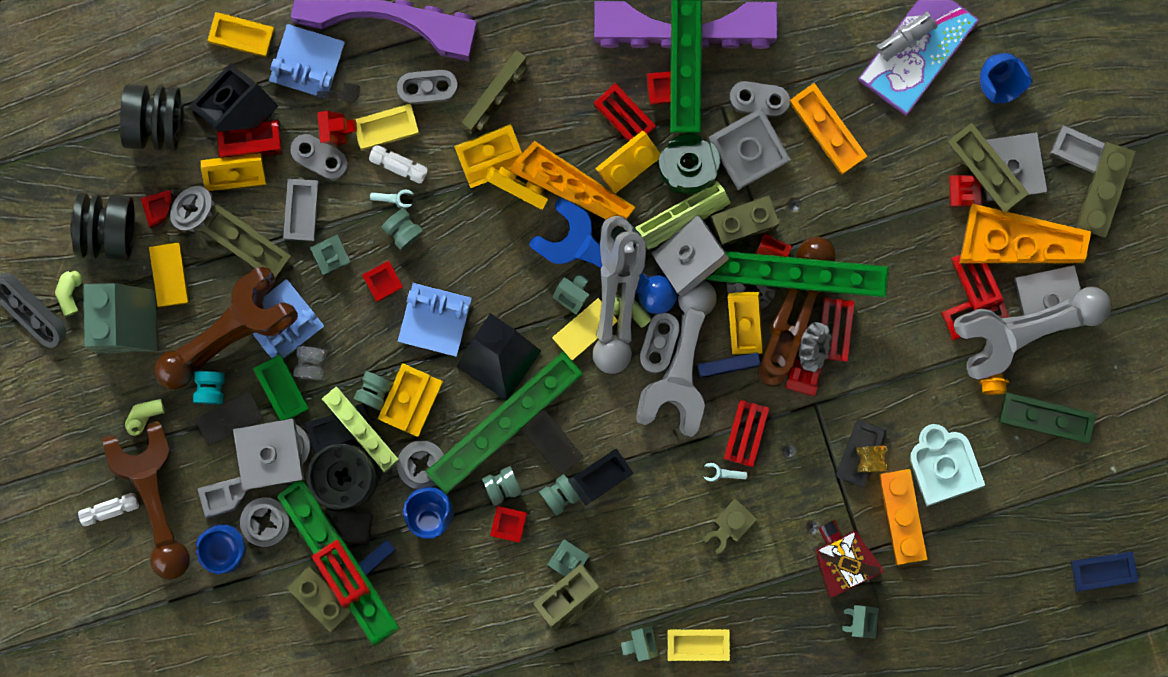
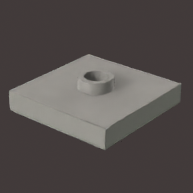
(749, 148)
(1023, 159)
(690, 256)
(1047, 289)
(268, 454)

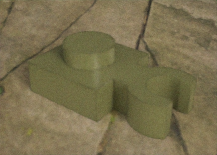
(732, 522)

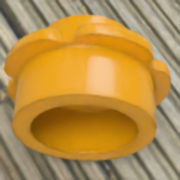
(994, 384)

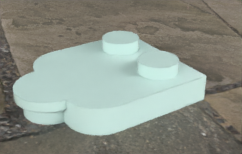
(944, 465)

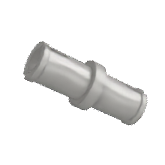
(906, 36)

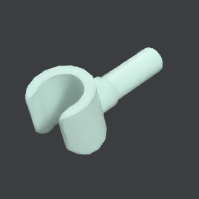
(392, 198)
(724, 473)

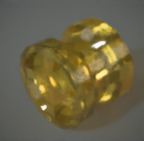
(872, 459)

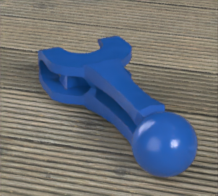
(654, 292)

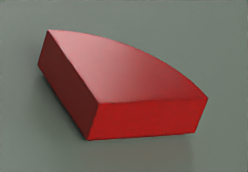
(157, 207)

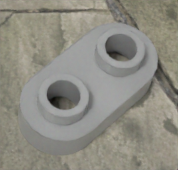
(427, 87)
(759, 98)
(318, 157)
(659, 343)

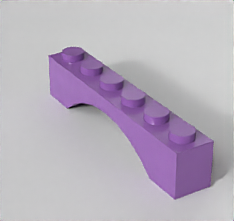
(749, 24)
(446, 33)

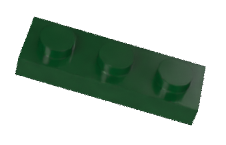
(1047, 418)

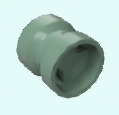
(402, 229)
(376, 384)
(508, 482)
(553, 497)

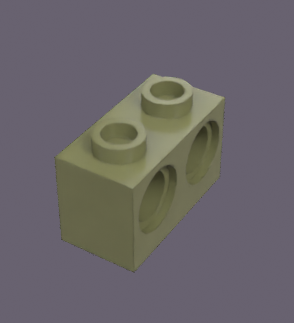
(744, 221)
(319, 599)
(570, 599)

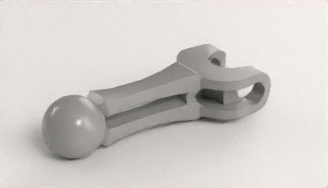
(622, 265)
(1006, 335)
(677, 381)

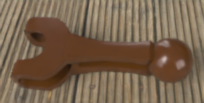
(241, 319)
(786, 338)
(169, 557)

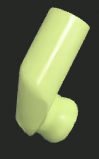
(64, 292)
(639, 315)
(140, 414)

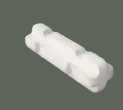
(398, 164)
(108, 509)

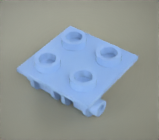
(306, 60)
(434, 319)
(299, 332)

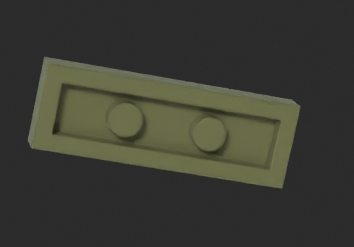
(495, 93)
(988, 168)
(1105, 189)
(244, 241)

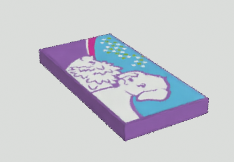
(913, 69)

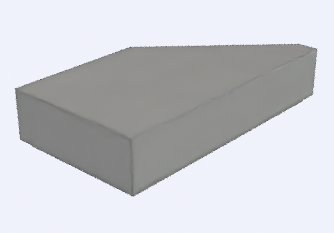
(221, 497)

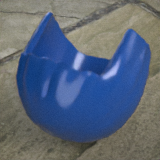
(1004, 78)
(428, 512)
(221, 549)

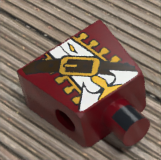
(844, 560)

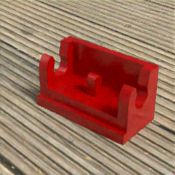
(263, 140)

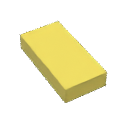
(386, 127)
(581, 331)
(698, 645)

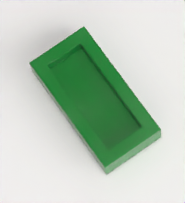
(280, 388)

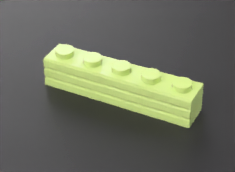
(673, 219)
(360, 429)

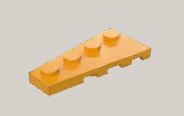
(568, 182)
(1020, 239)

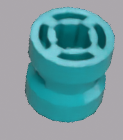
(209, 395)

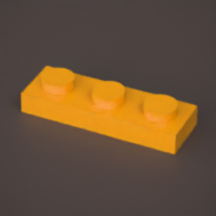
(828, 129)
(903, 516)

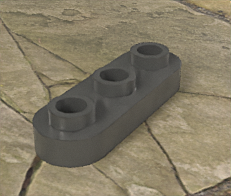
(30, 311)

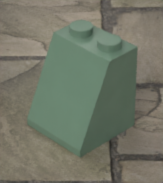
(120, 318)

